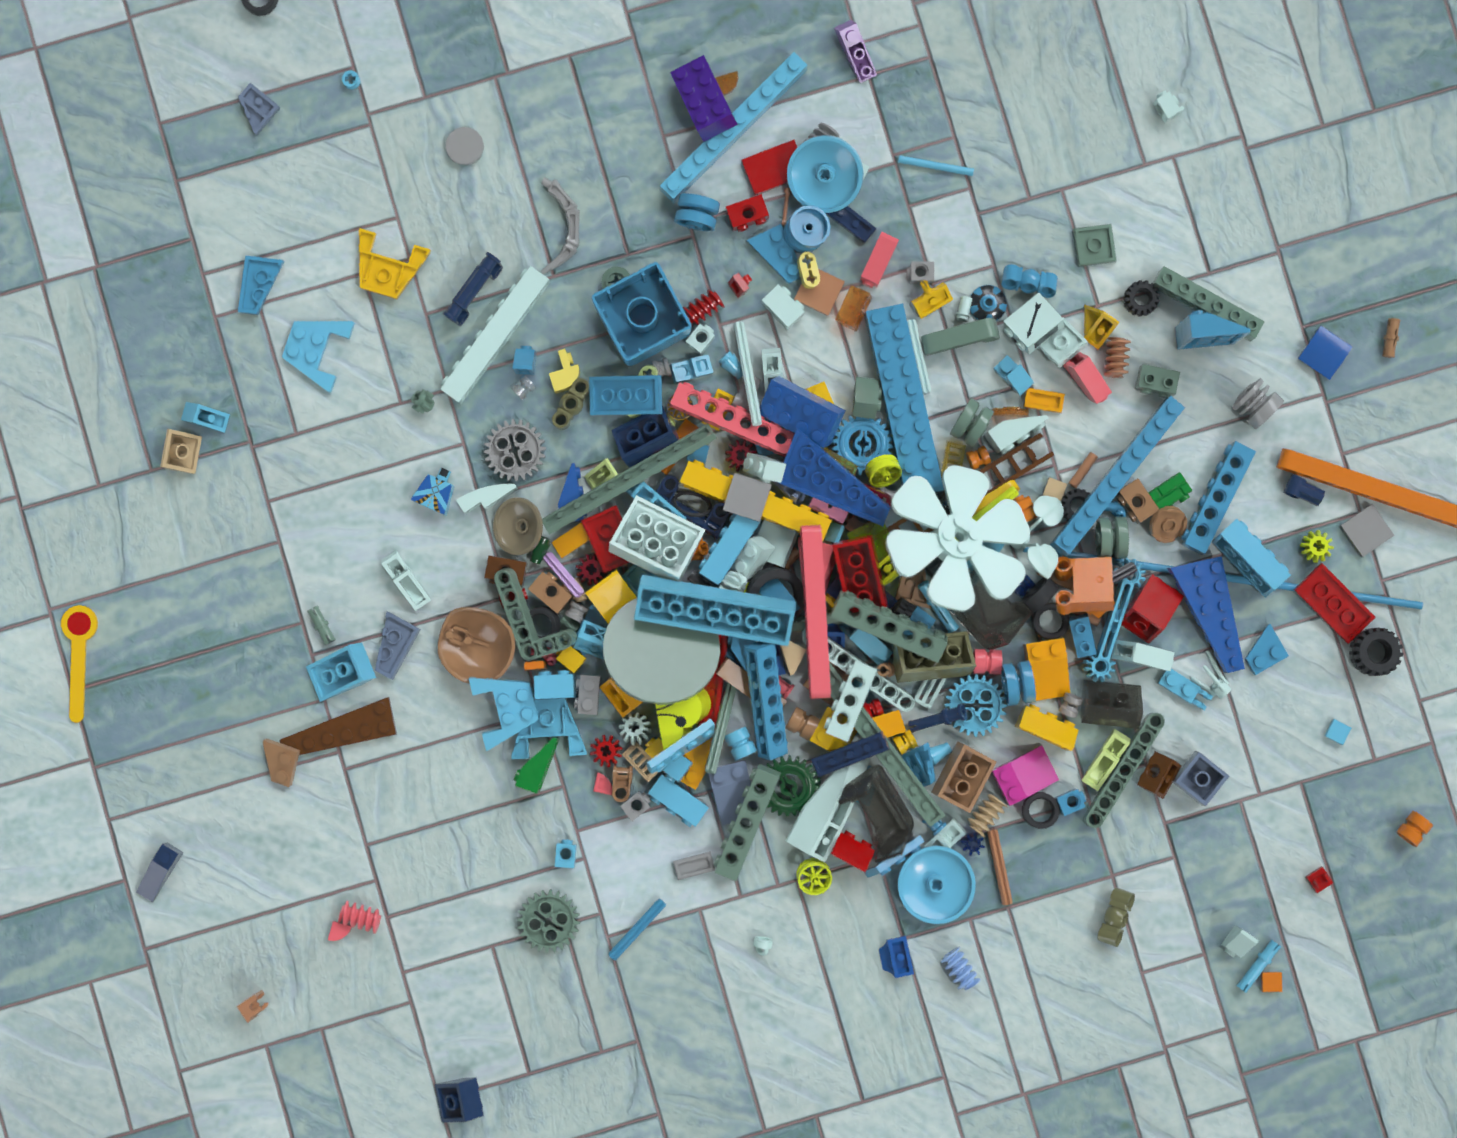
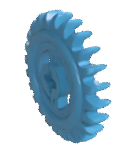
(862, 425)

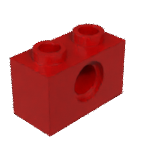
(755, 205)

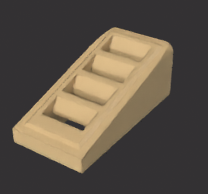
(637, 766)

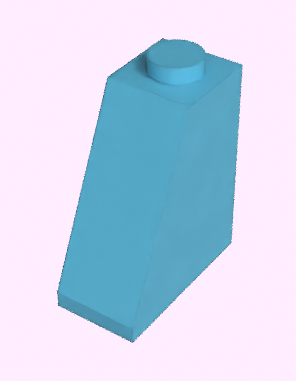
(868, 644)

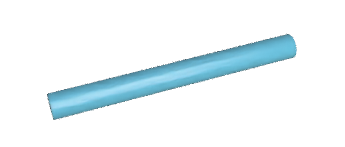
(935, 165)

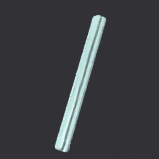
(747, 373)

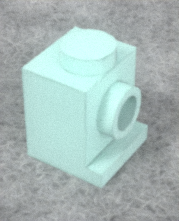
(1167, 106)

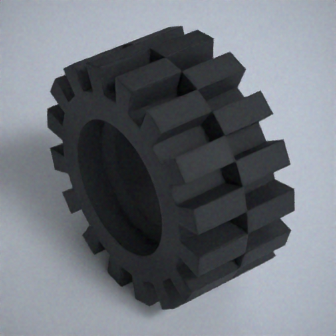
(1141, 309)
(1069, 497)
(901, 607)

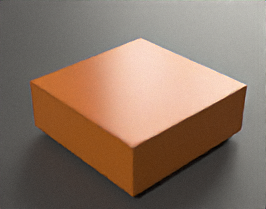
(1271, 981)

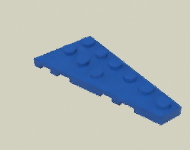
(822, 477)
(1210, 603)

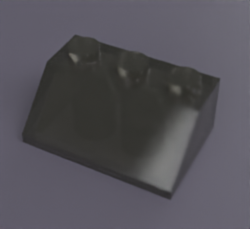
(1111, 704)

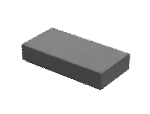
(694, 865)

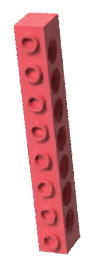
(733, 426)

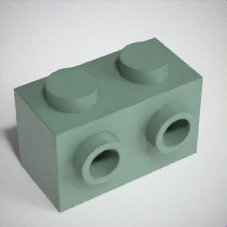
(1157, 380)
(866, 397)

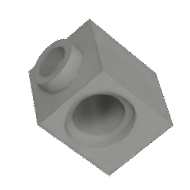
(928, 267)
(627, 806)

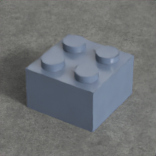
(1200, 778)

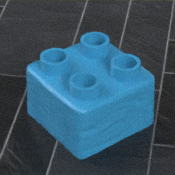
(642, 314)

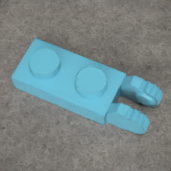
(1183, 688)

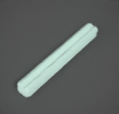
(919, 356)

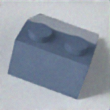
(728, 787)

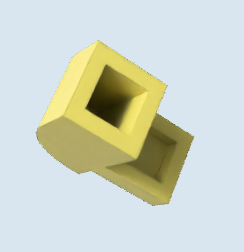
(564, 378)

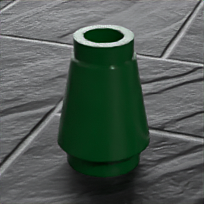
(540, 550)

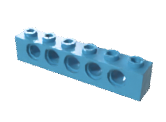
(1243, 456)
(766, 700)

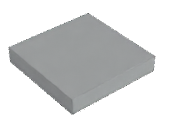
(747, 497)
(1366, 530)

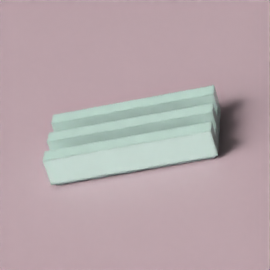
(922, 702)

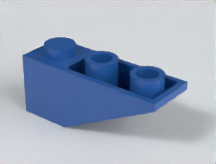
(571, 489)

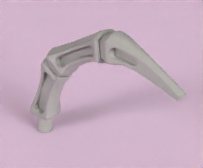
(572, 216)

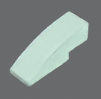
(771, 365)
(486, 496)
(405, 580)

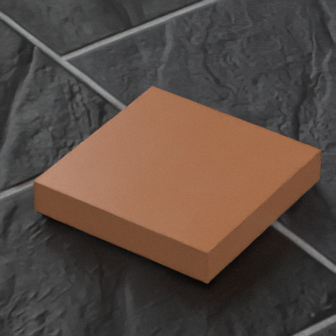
(823, 295)

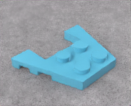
(307, 345)
(514, 707)
(553, 720)

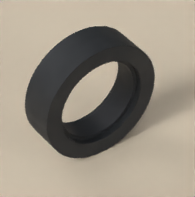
(770, 573)

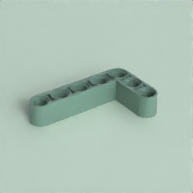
(526, 621)

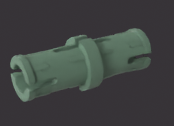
(321, 625)

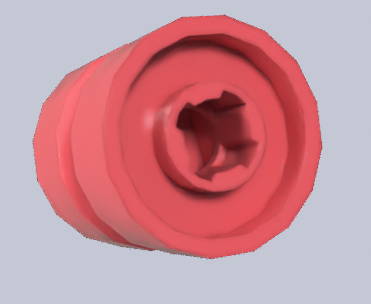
(988, 661)

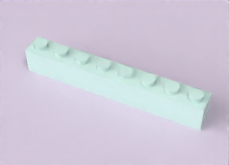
(495, 335)

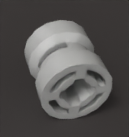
(1070, 705)

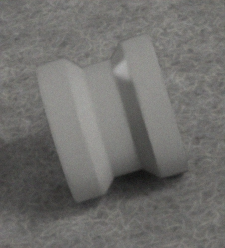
(662, 367)
(576, 611)

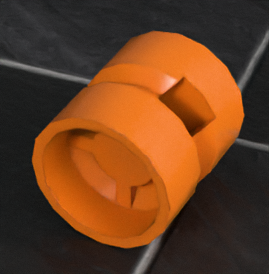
(1414, 829)

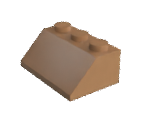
(963, 777)

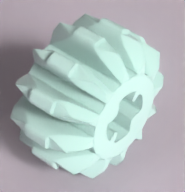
(734, 581)
(639, 733)

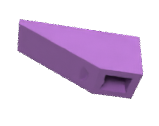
(855, 50)

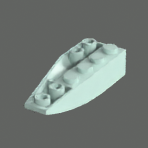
(823, 816)

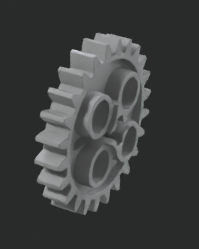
(498, 456)

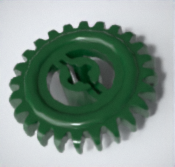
(808, 788)

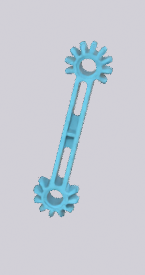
(1113, 624)

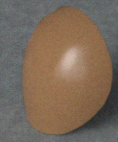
(475, 644)

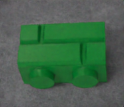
(1171, 491)

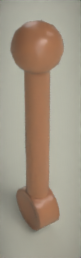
(787, 191)

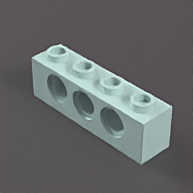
(867, 675)

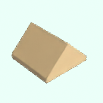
(181, 451)
(792, 655)

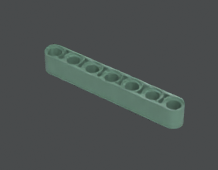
(1132, 765)

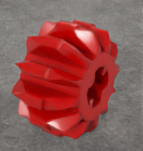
(612, 748)

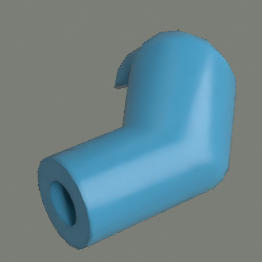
(1116, 509)

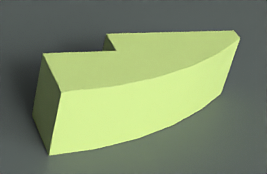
(1106, 759)

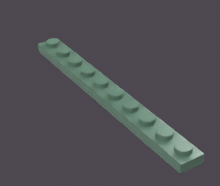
(628, 478)
(891, 759)

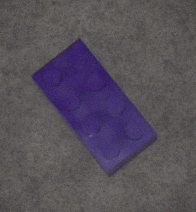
(703, 98)

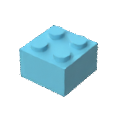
(554, 686)

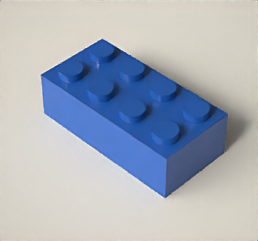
(798, 408)

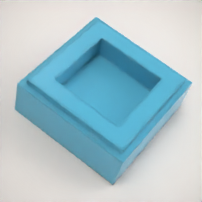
(1338, 732)

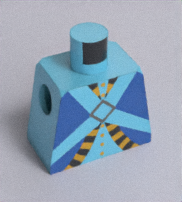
(435, 492)

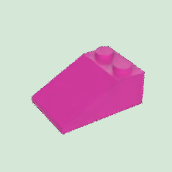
(1024, 775)

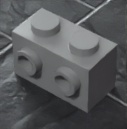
(588, 694)

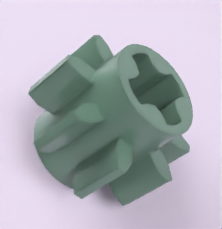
(422, 401)

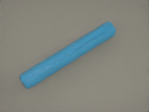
(637, 929)

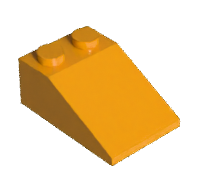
(1049, 668)

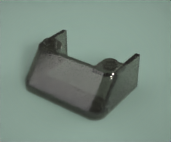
(884, 809)

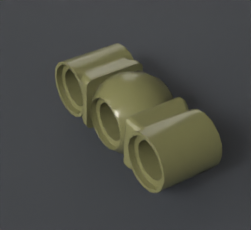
(562, 410)
(1116, 917)

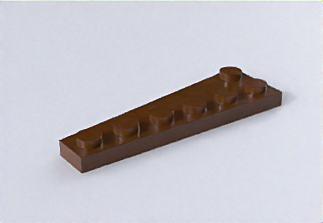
(353, 727)

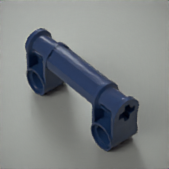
(488, 268)
(712, 520)

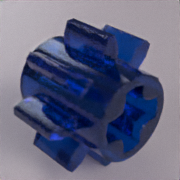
(977, 840)

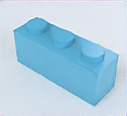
(678, 801)

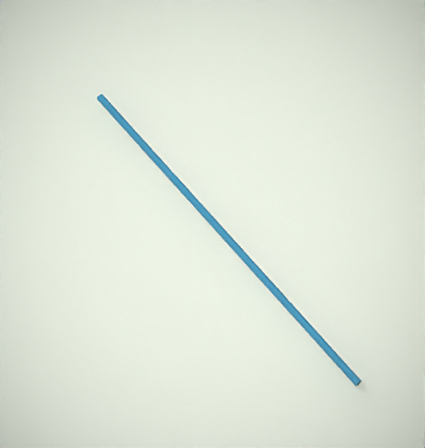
(1242, 580)

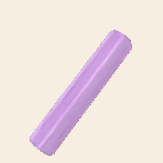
(563, 575)

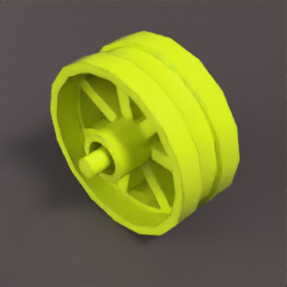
(883, 471)
(813, 876)

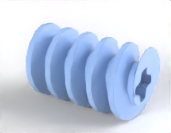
(960, 969)

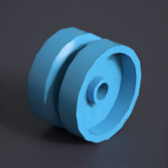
(697, 212)
(807, 229)
(1018, 683)

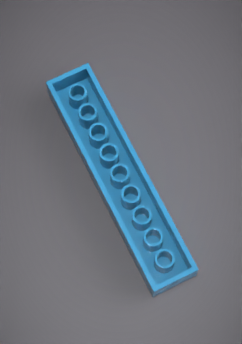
(903, 394)

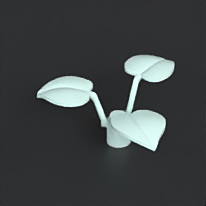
(1043, 557)

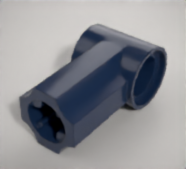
(1299, 488)

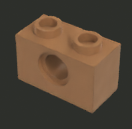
(1147, 506)
(539, 589)

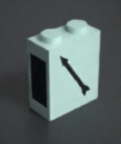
(1033, 324)

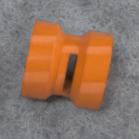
(978, 457)

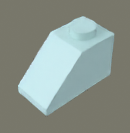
(1238, 942)

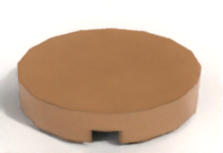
(1168, 524)

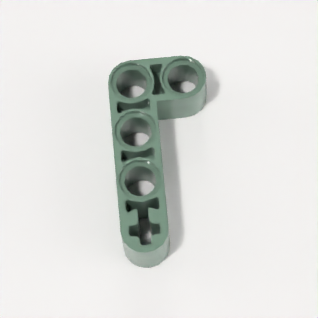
(959, 336)

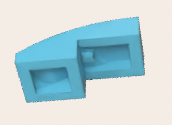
(691, 369)

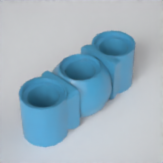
(1029, 281)

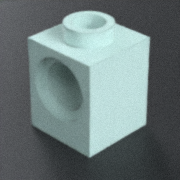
(697, 346)

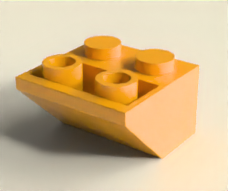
(621, 701)

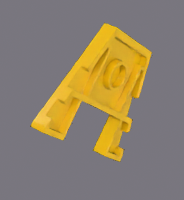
(385, 274)

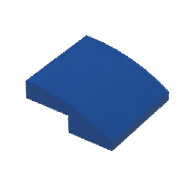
(1325, 352)

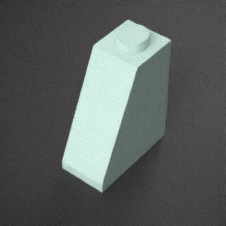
(1143, 655)

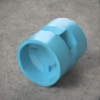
(740, 743)

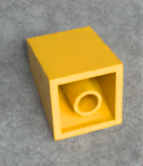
(610, 595)

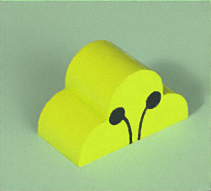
(677, 718)

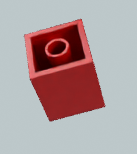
(1151, 609)

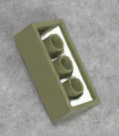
(955, 661)

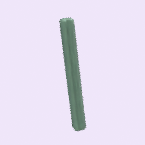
(720, 729)

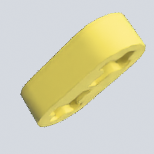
(804, 271)

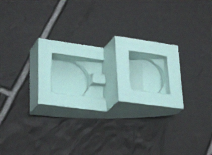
(948, 835)

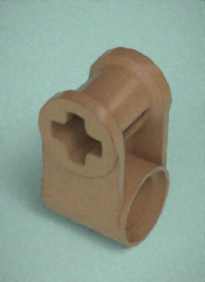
(622, 781)

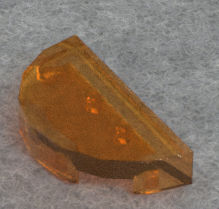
(728, 82)
(1011, 411)

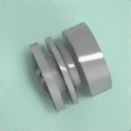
(1257, 403)

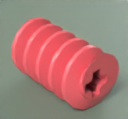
(359, 916)

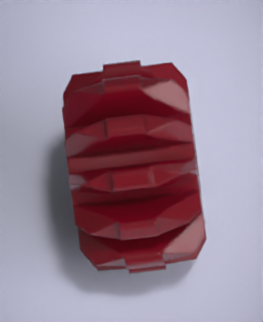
(740, 463)
(586, 573)

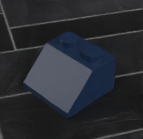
(459, 1100)

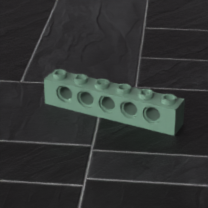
(1203, 300)
(932, 650)
(732, 868)

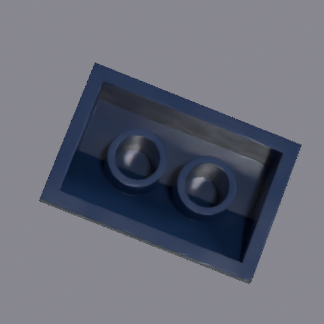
(644, 437)

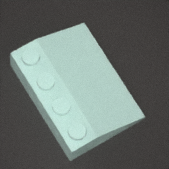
(656, 540)

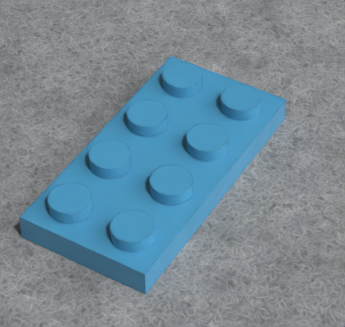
(625, 395)

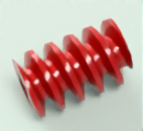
(703, 307)

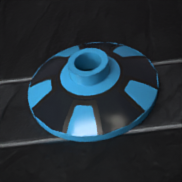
(981, 310)

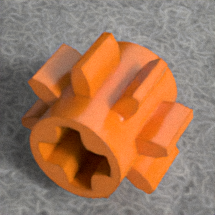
(701, 550)

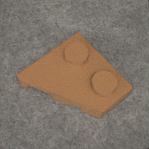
(281, 761)

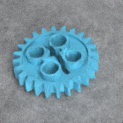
(976, 687)

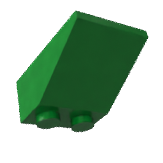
(533, 773)

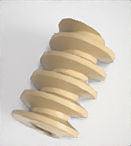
(986, 814)

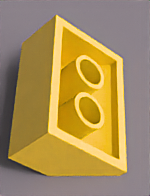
(1047, 727)

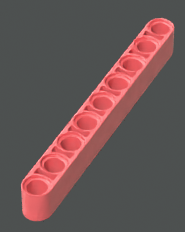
(815, 611)

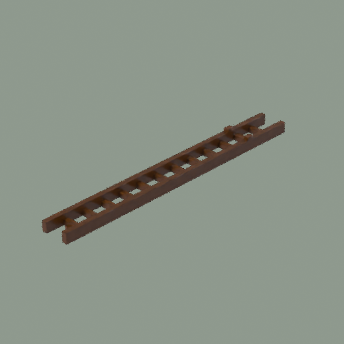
(1019, 472)

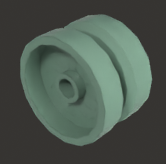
(972, 423)
(1112, 537)

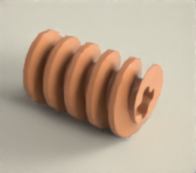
(1116, 358)

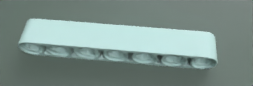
(882, 683)

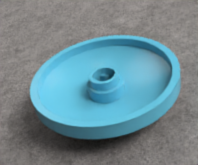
(825, 173)
(936, 884)

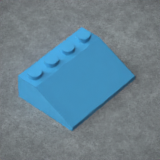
(1207, 330)

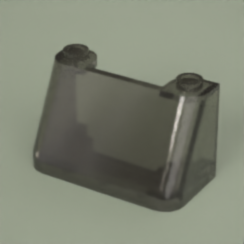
(989, 619)

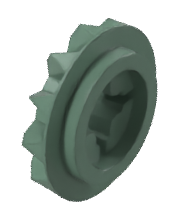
(609, 275)

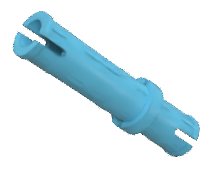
(942, 613)
(1258, 966)

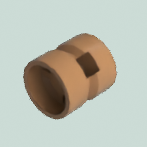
(802, 723)

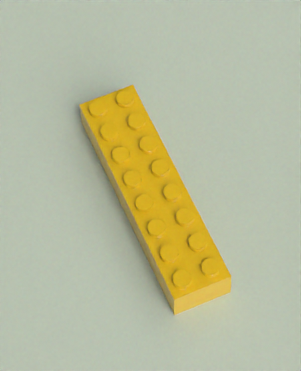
(776, 510)

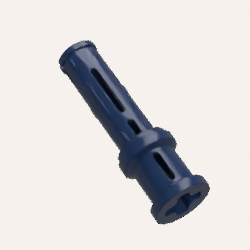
(946, 716)

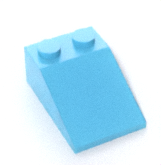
(341, 671)

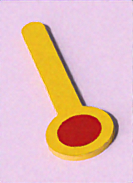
(78, 625)

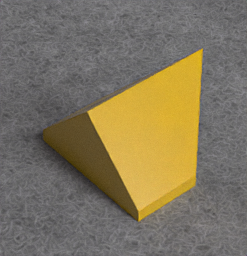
(1097, 326)

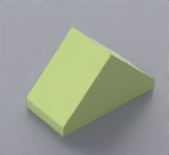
(600, 474)

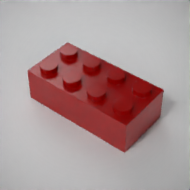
(860, 570)

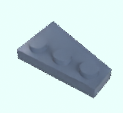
(395, 645)

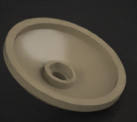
(510, 526)

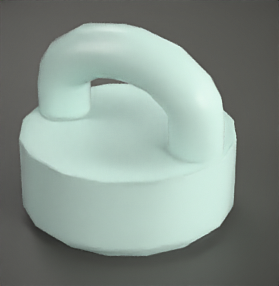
(762, 942)

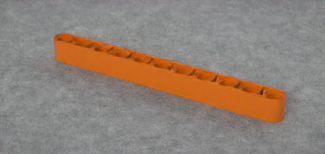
(1368, 487)

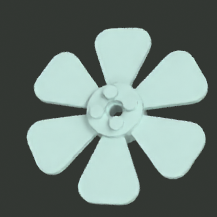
(914, 550)

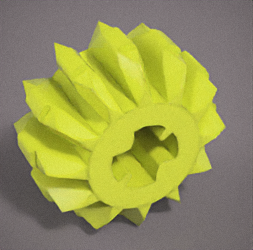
(1314, 553)

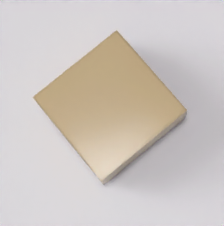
(1054, 488)

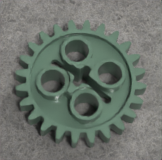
(558, 906)

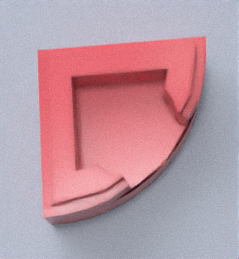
(602, 784)
(338, 931)

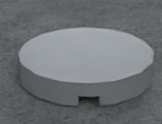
(464, 146)

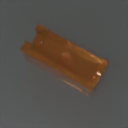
(853, 308)

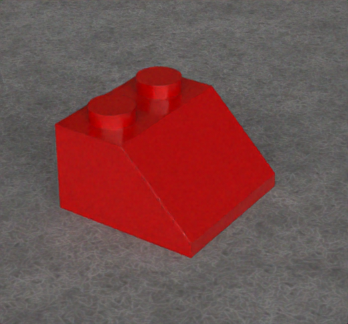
(852, 851)

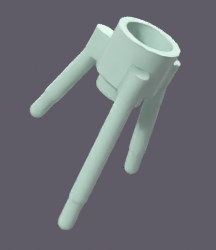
(1219, 686)

